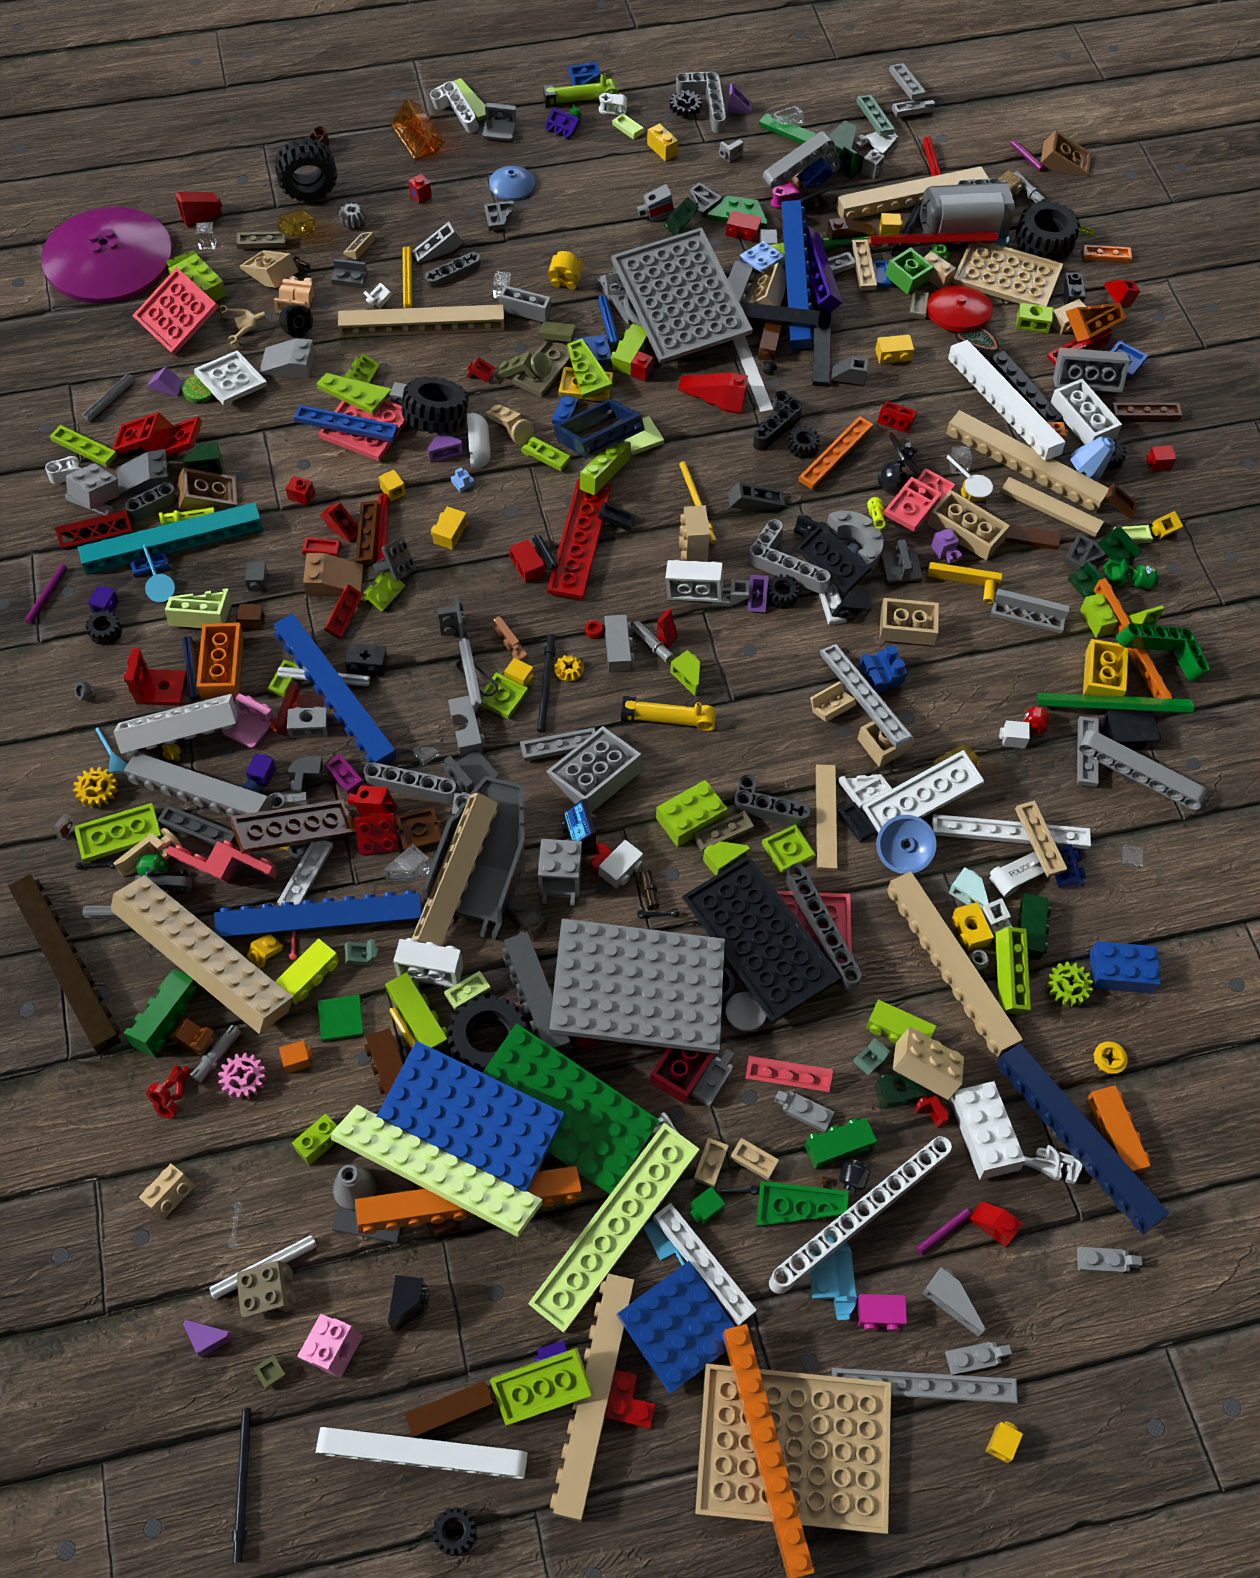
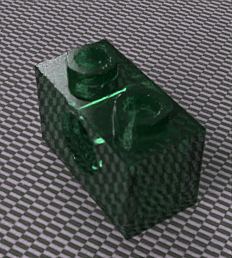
(681, 216)
(890, 1097)

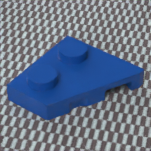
(584, 73)

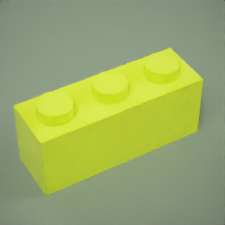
(308, 970)

